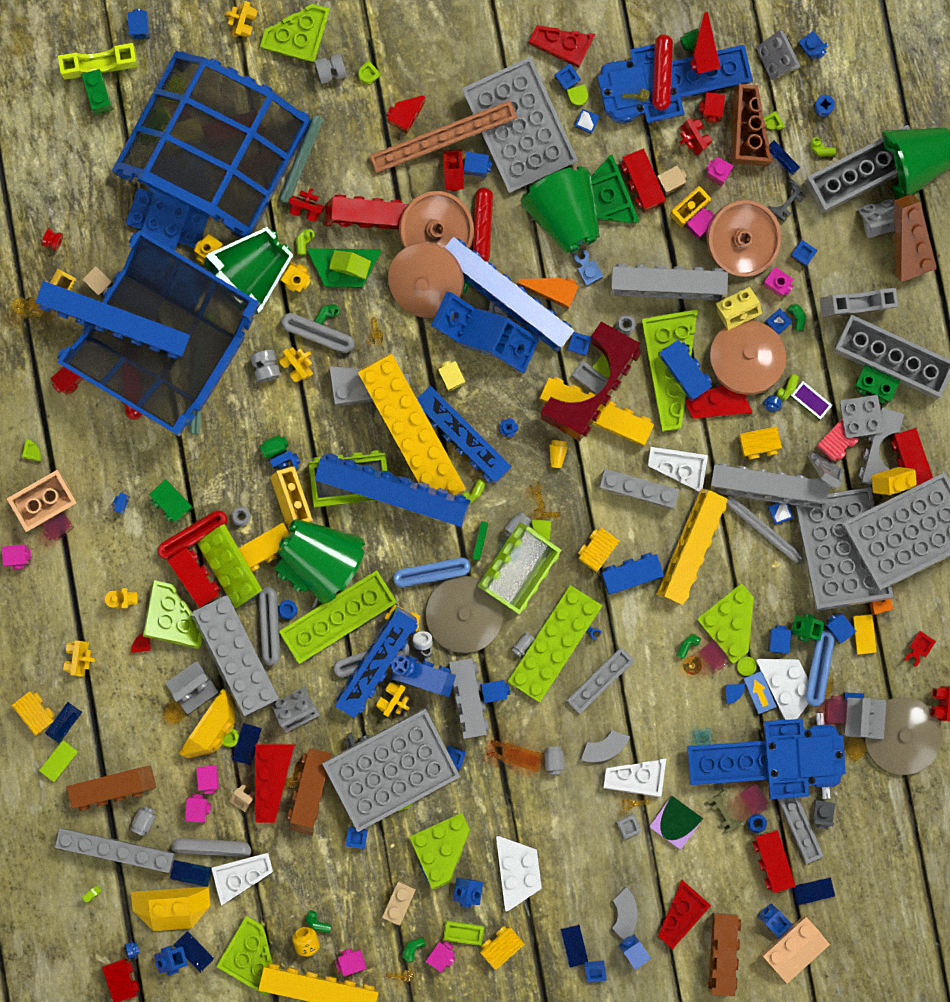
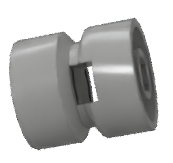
(330, 68)
(265, 365)

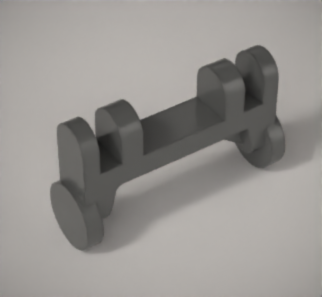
(795, 190)

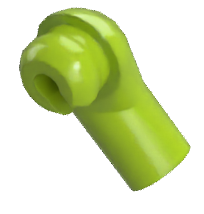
(819, 149)
(302, 240)
(791, 387)
(476, 492)

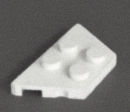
(787, 684)
(518, 871)

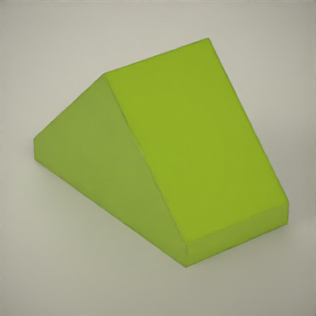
(350, 264)

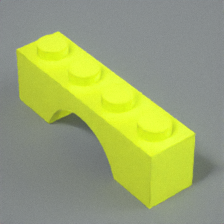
(115, 59)

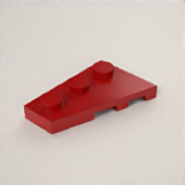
(562, 44)
(718, 402)
(683, 915)

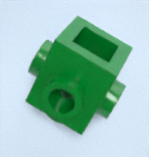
(807, 628)

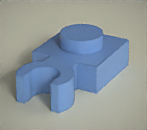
(589, 270)

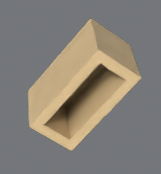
(399, 902)

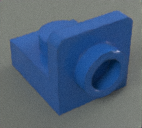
(813, 46)
(282, 460)
(774, 920)

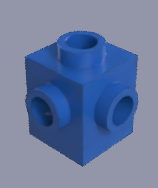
(467, 892)
(170, 960)

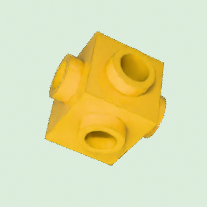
(205, 247)
(293, 270)

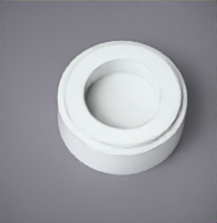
(422, 640)

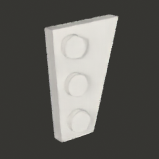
(639, 778)
(239, 875)

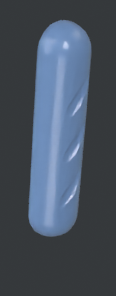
(431, 572)
(820, 669)

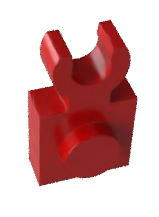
(921, 646)

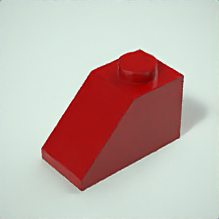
(405, 113)
(453, 170)

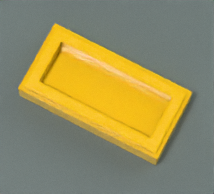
(865, 634)

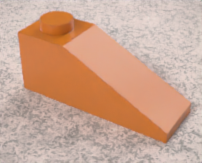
(553, 289)

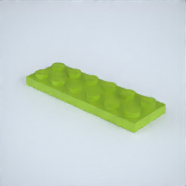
(338, 617)
(555, 643)

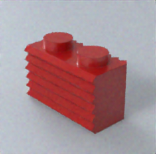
(120, 980)

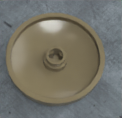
(463, 615)
(909, 739)

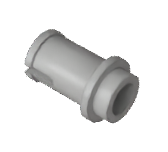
(522, 644)

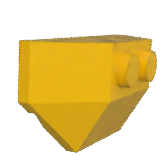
(212, 728)
(171, 907)

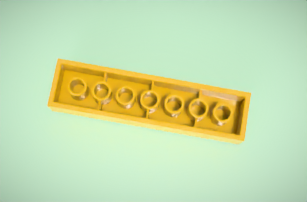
(410, 425)

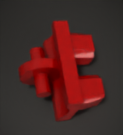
(692, 137)
(298, 203)
(942, 712)

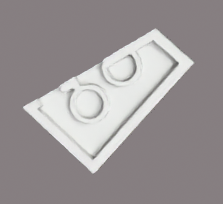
(680, 465)

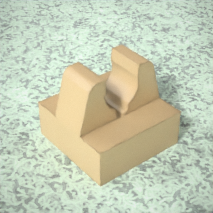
(241, 799)

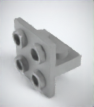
(777, 55)
(878, 218)
(861, 416)
(192, 687)
(295, 710)
(865, 718)

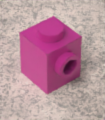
(718, 171)
(699, 223)
(778, 282)
(16, 556)
(208, 779)
(197, 808)
(441, 956)
(350, 961)

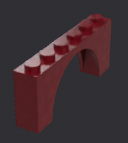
(577, 417)

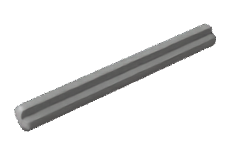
(763, 529)

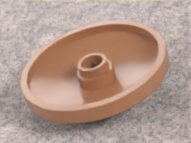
(436, 219)
(744, 238)
(423, 276)
(748, 358)

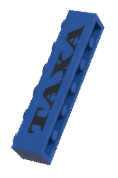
(463, 435)
(375, 662)

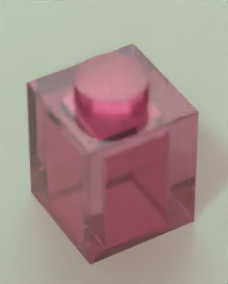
(57, 527)
(714, 655)
(835, 710)
(754, 799)

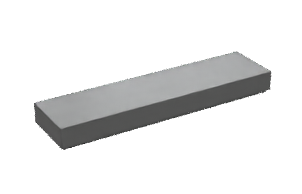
(600, 680)
(801, 829)

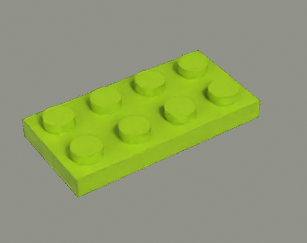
(229, 566)

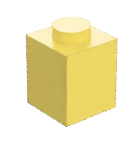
(451, 375)

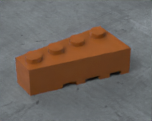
(749, 135)
(912, 244)
(111, 787)
(309, 792)
(724, 954)

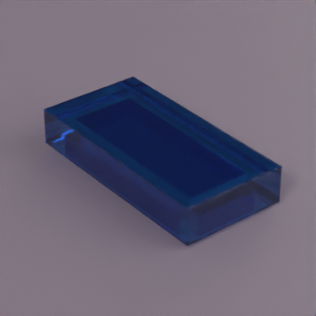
(783, 158)
(63, 722)
(246, 744)
(191, 873)
(814, 891)
(574, 945)
(194, 951)

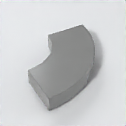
(606, 748)
(627, 913)

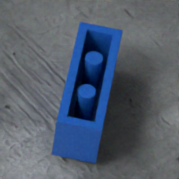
(685, 370)
(632, 573)
(429, 678)

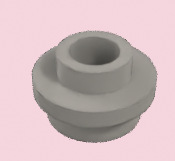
(630, 320)
(236, 512)

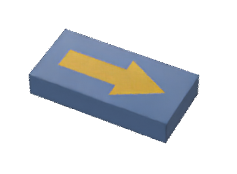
(759, 692)

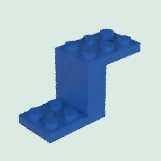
(485, 332)

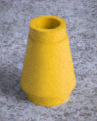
(557, 453)

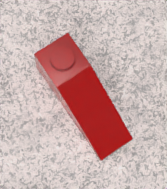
(704, 52)

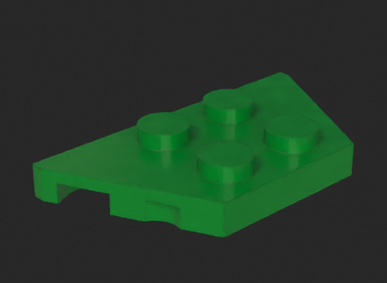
(611, 195)
(334, 279)

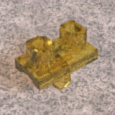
(27, 308)

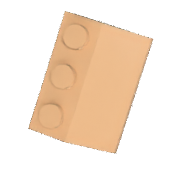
(42, 500)
(795, 949)

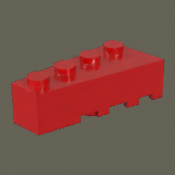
(363, 212)
(271, 775)

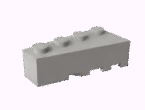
(349, 387)
(468, 699)

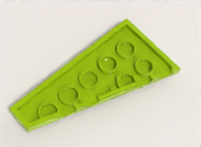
(658, 335)

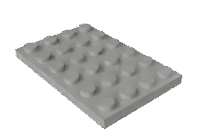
(534, 141)
(904, 532)
(832, 561)
(391, 769)

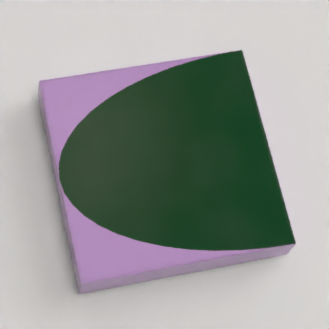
(676, 822)

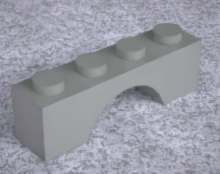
(858, 303)
(873, 465)
(638, 488)

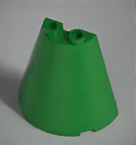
(918, 157)
(564, 208)
(251, 264)
(322, 557)

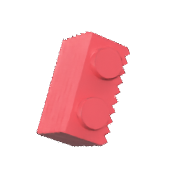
(835, 443)

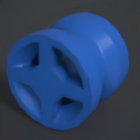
(821, 108)
(398, 666)

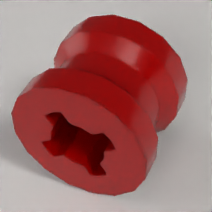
(52, 239)

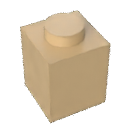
(672, 180)
(98, 281)

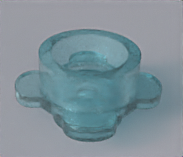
(706, 733)

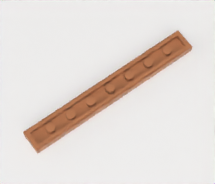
(443, 136)

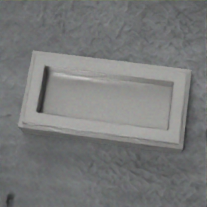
(589, 378)

